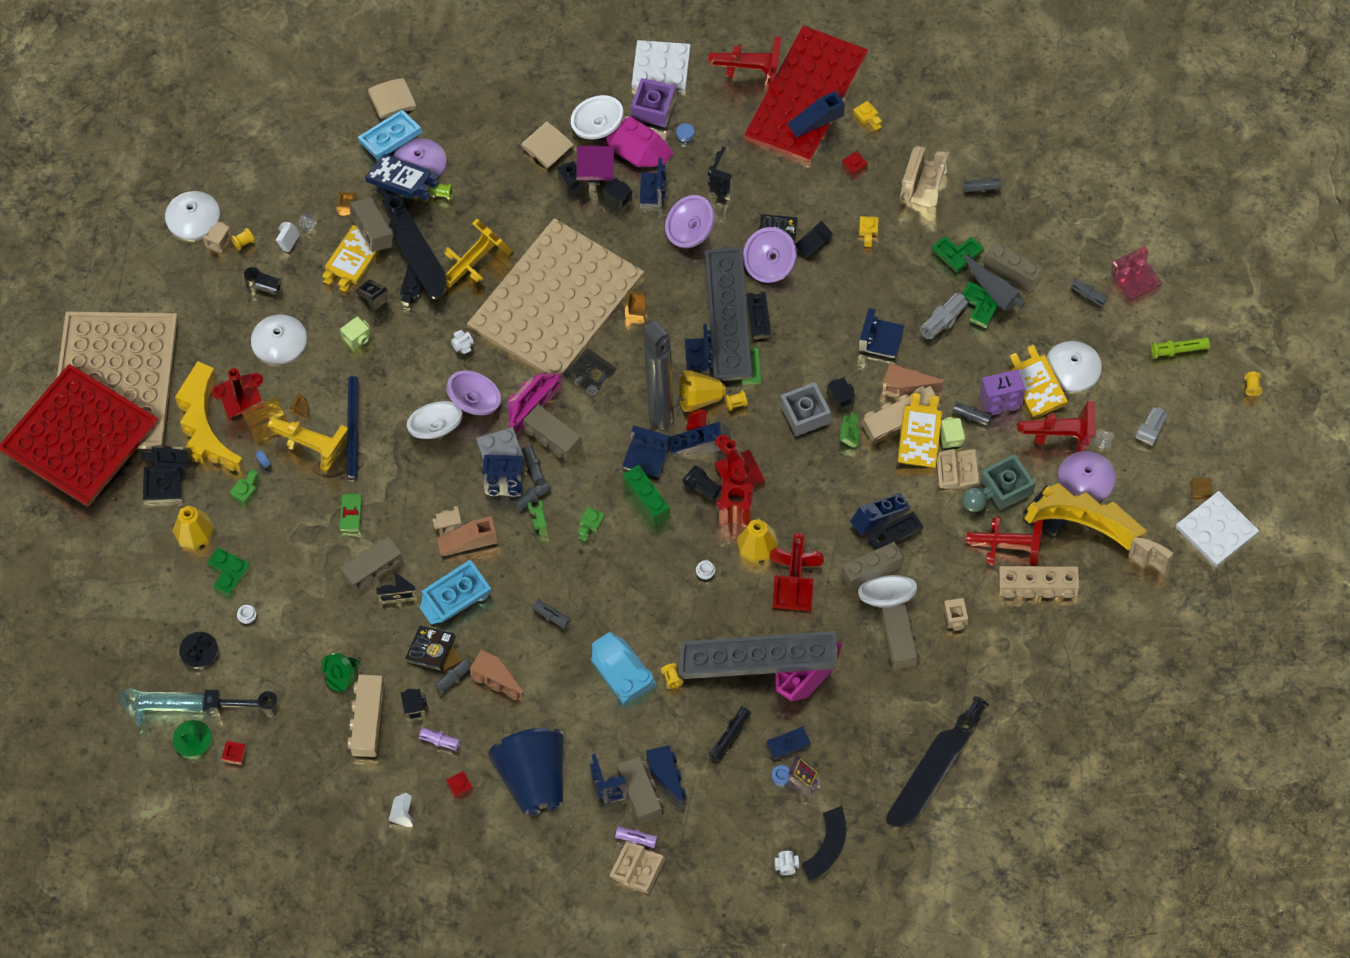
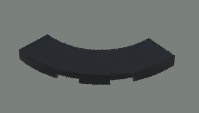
(831, 847)

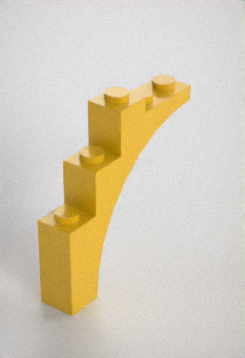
(193, 399)
(1108, 518)

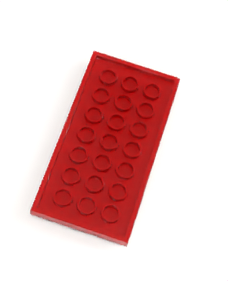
(811, 70)

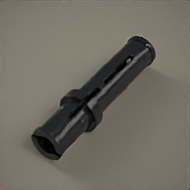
(734, 726)

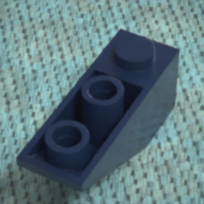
(818, 114)
(699, 439)
(878, 513)
(663, 771)

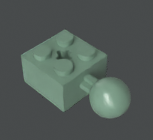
(1003, 482)

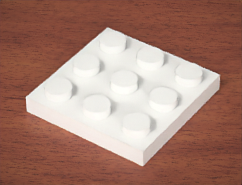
(661, 63)
(1217, 529)

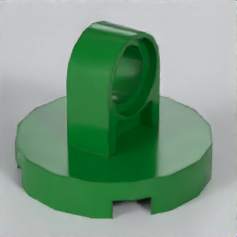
(339, 670)
(192, 739)

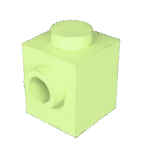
(356, 333)
(951, 433)

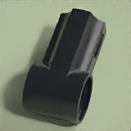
(262, 282)
(698, 480)

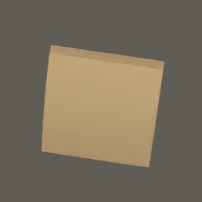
(391, 98)
(547, 144)
(958, 469)
(1147, 551)
(637, 867)

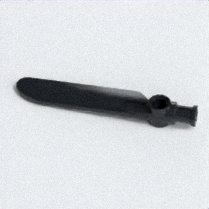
(414, 245)
(934, 767)

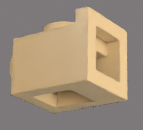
(218, 237)
(447, 521)
(956, 608)

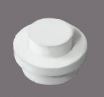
(705, 570)
(246, 614)

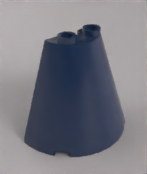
(532, 768)

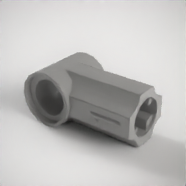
(1151, 428)

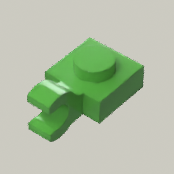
(849, 431)
(245, 489)
(590, 521)
(539, 522)

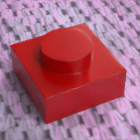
(854, 163)
(696, 419)
(234, 752)
(459, 784)

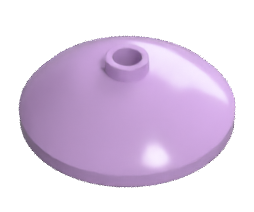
(431, 155)
(684, 217)
(759, 252)
(473, 393)
(1097, 483)

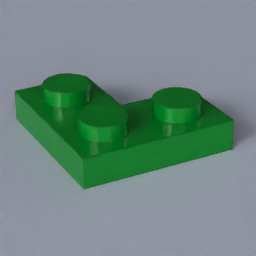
(954, 255)
(984, 304)
(232, 570)

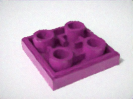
(595, 162)

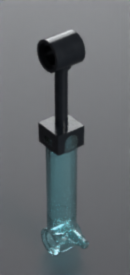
(207, 702)

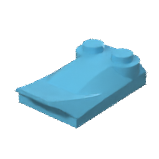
(454, 593)
(621, 668)

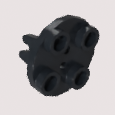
(193, 657)

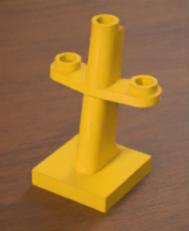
(474, 254)
(325, 445)

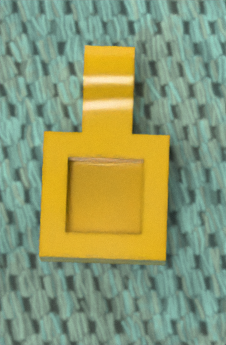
(868, 114)
(868, 228)

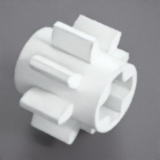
(462, 341)
(786, 863)

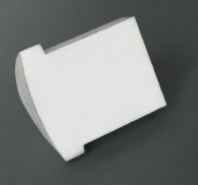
(287, 236)
(400, 809)

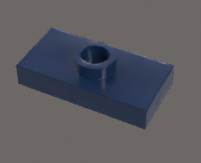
(788, 743)

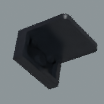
(720, 182)

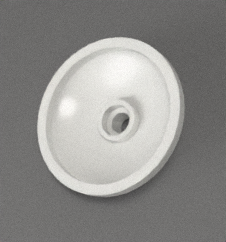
(597, 117)
(195, 222)
(282, 347)
(1075, 375)
(434, 420)
(887, 591)

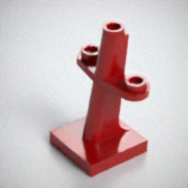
(759, 61)
(238, 392)
(1081, 428)
(737, 466)
(1025, 542)
(794, 591)

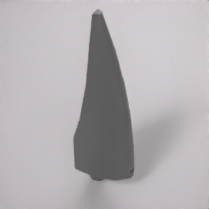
(998, 289)

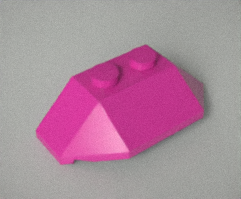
(639, 144)
(531, 393)
(801, 684)

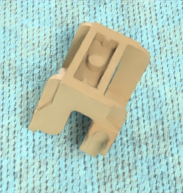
(930, 179)

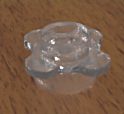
(307, 222)
(1103, 444)

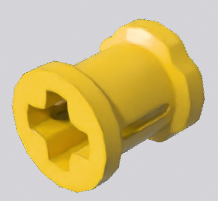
(242, 239)
(1253, 384)
(736, 400)
(672, 676)

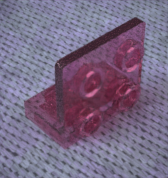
(1135, 274)

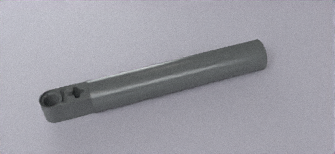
(658, 375)

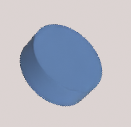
(685, 132)
(262, 458)
(780, 775)

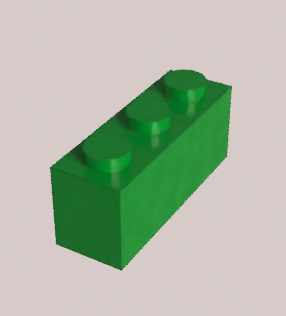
(646, 495)

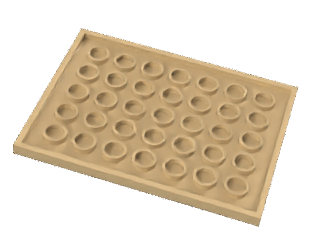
(555, 299)
(127, 355)

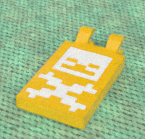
(349, 260)
(1042, 388)
(920, 432)

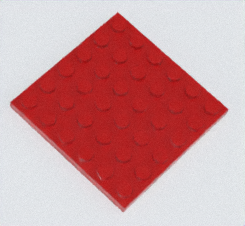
(78, 435)

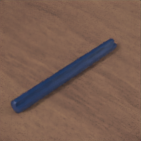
(352, 425)

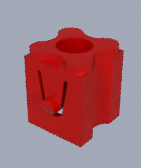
(736, 512)

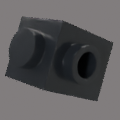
(568, 176)
(617, 194)
(841, 393)
(413, 704)

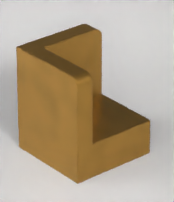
(635, 304)

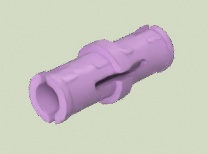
(439, 739)
(636, 836)

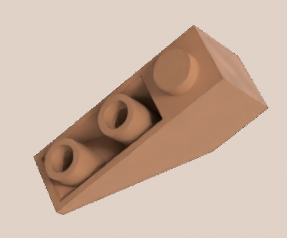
(903, 381)
(468, 537)
(492, 671)

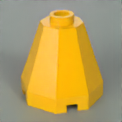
(699, 390)
(193, 528)
(756, 541)

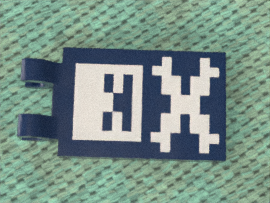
(402, 177)

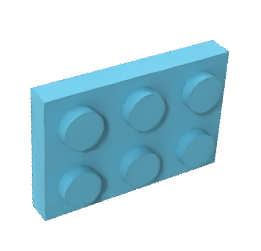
(390, 134)

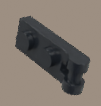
(759, 315)
(896, 531)

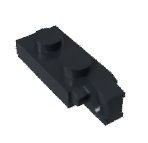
(410, 287)
(169, 456)

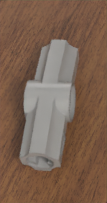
(944, 316)

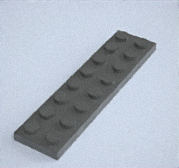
(728, 314)
(758, 655)

